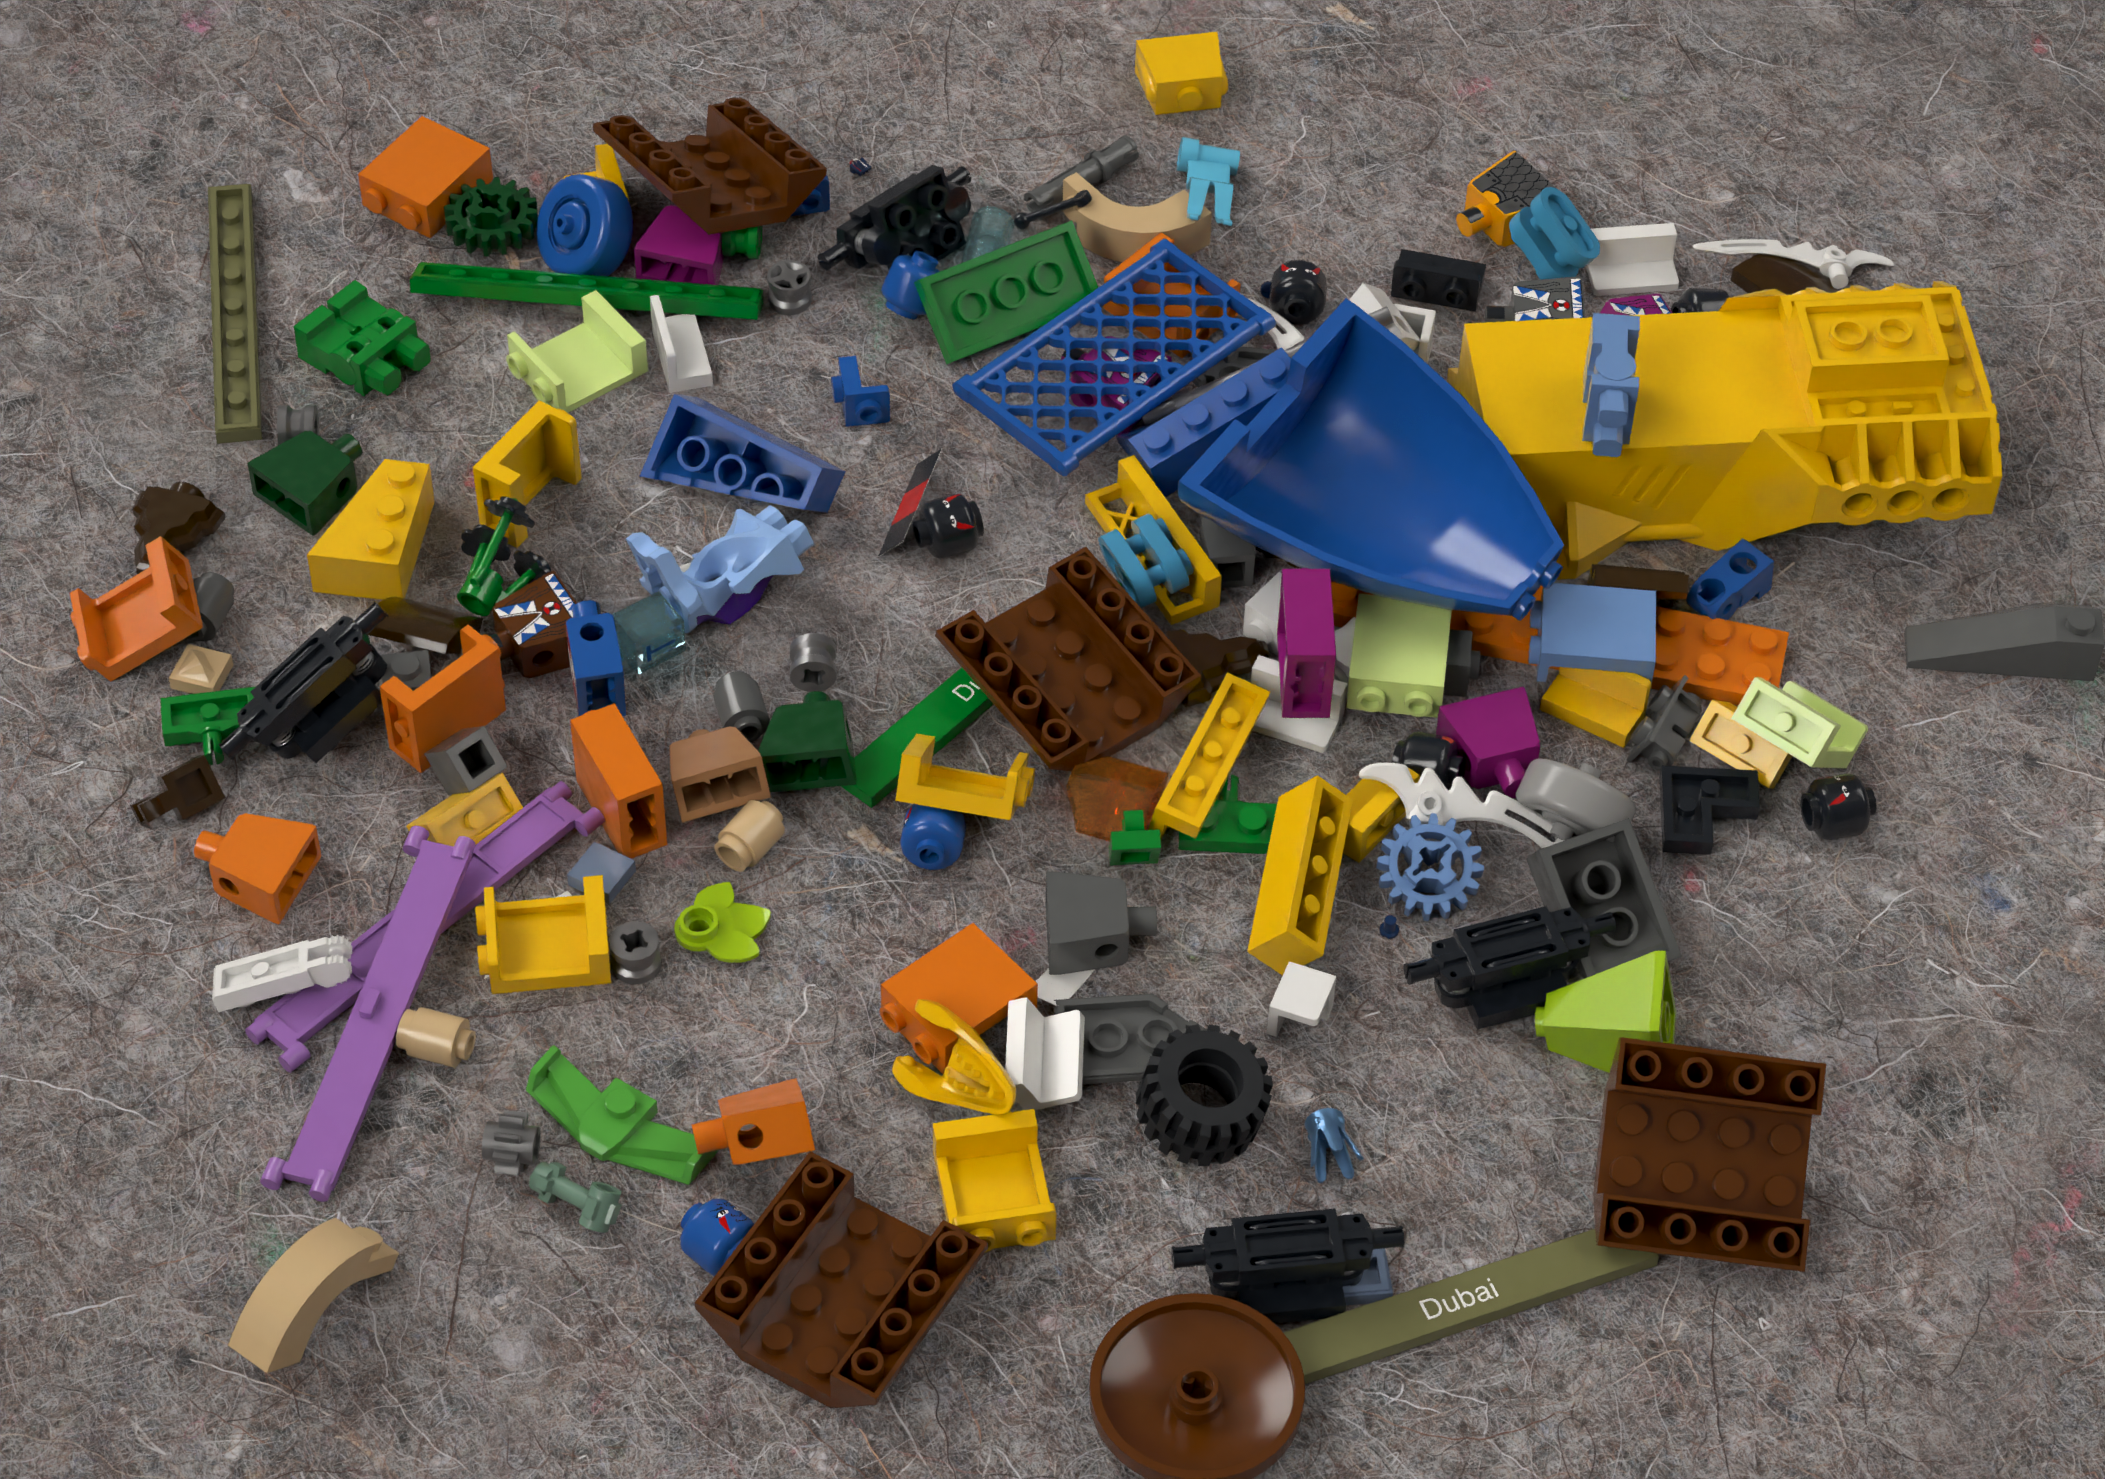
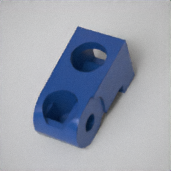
(1731, 582)

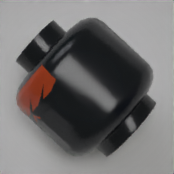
(1431, 751)

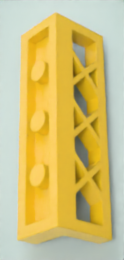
(1144, 497)
(1210, 757)

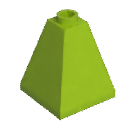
(1593, 1013)

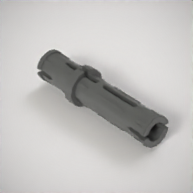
(1094, 168)

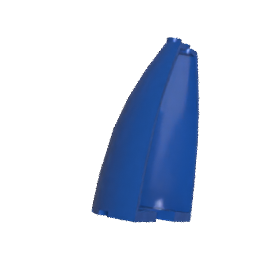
(1380, 479)

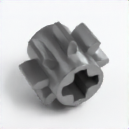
(511, 1142)

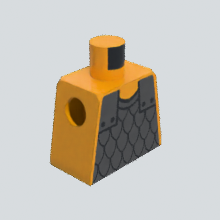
(1498, 196)

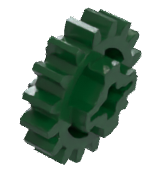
(488, 216)

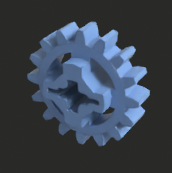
(1417, 849)

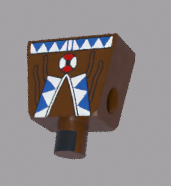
(533, 626)

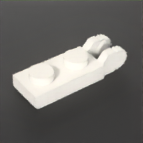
(281, 972)

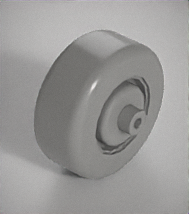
(1572, 798)

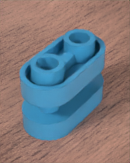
(1554, 235)
(1154, 541)

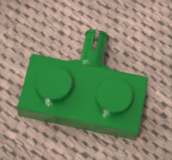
(203, 719)
(1233, 825)

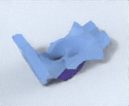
(726, 573)

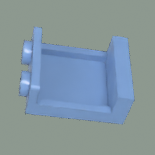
(1594, 629)

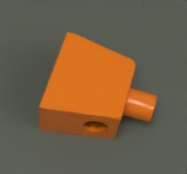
(261, 862)
(778, 1122)

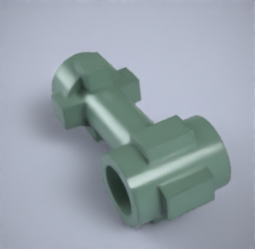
(598, 1203)

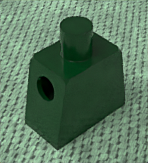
(307, 478)
(808, 745)

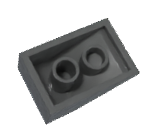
(1605, 878)

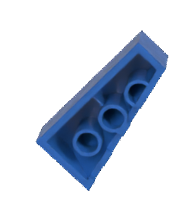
(1180, 439)
(729, 456)

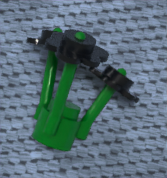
(483, 584)

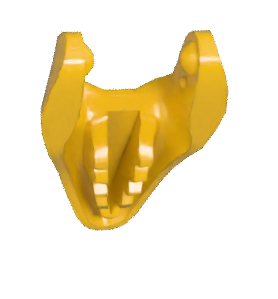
(973, 1072)

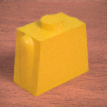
(1181, 72)

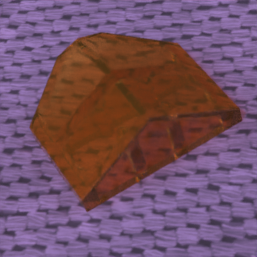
(1106, 788)

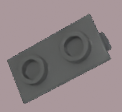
(1671, 710)

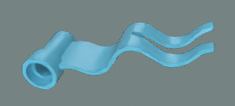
(1208, 171)

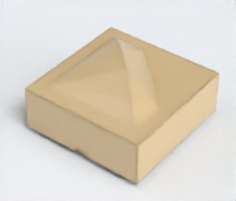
(200, 670)

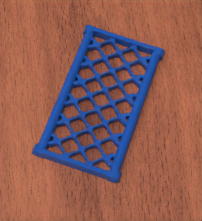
(1141, 397)

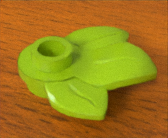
(726, 925)

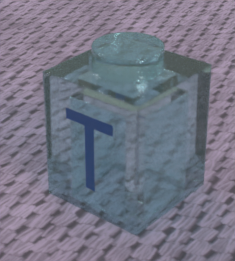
(649, 633)

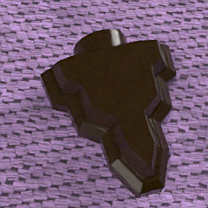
(175, 514)
(1215, 658)

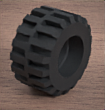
(1215, 1062)

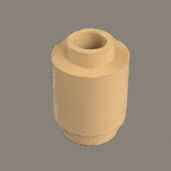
(750, 835)
(435, 1036)

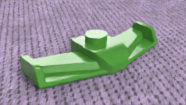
(614, 1122)

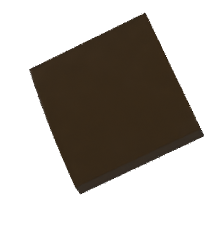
(1778, 273)
(1666, 583)
(424, 625)

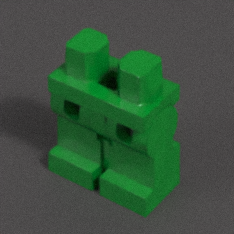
(361, 341)

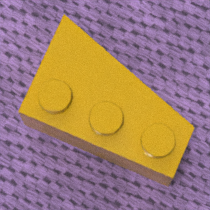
(377, 535)

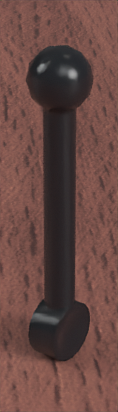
(1023, 220)

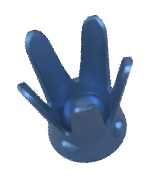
(1325, 1131)

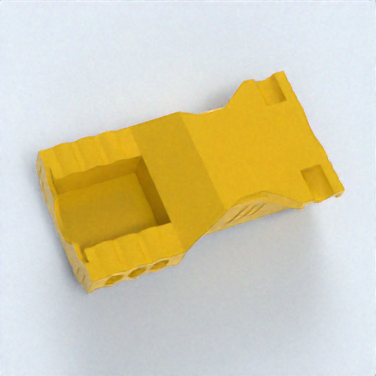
(1749, 418)

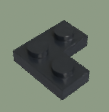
(1696, 795)

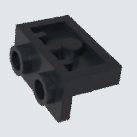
(1437, 280)

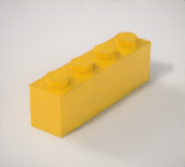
(1300, 875)

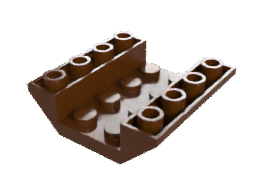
(729, 179)
(1074, 665)
(1706, 1154)
(834, 1288)

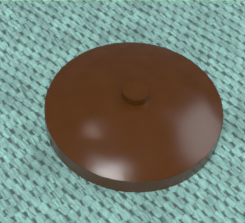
(1196, 1389)

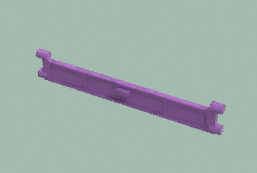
(492, 864)
(375, 1016)

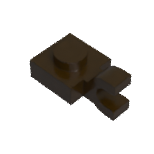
(185, 790)

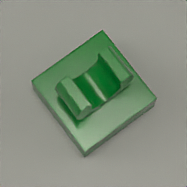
(1133, 843)

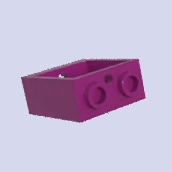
(1306, 643)

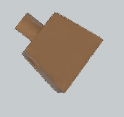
(715, 772)

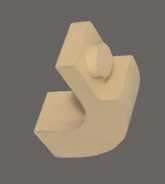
(1121, 230)
(301, 1287)

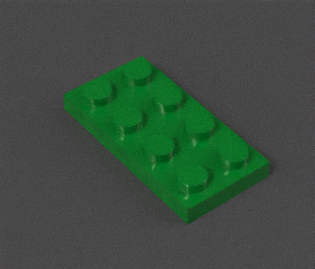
(1006, 291)

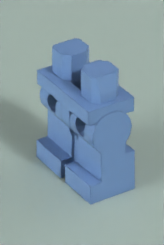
(1610, 382)

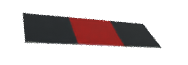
(910, 503)

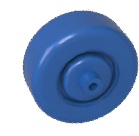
(584, 226)

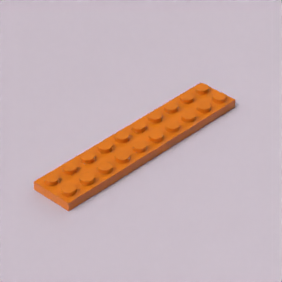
(1713, 653)

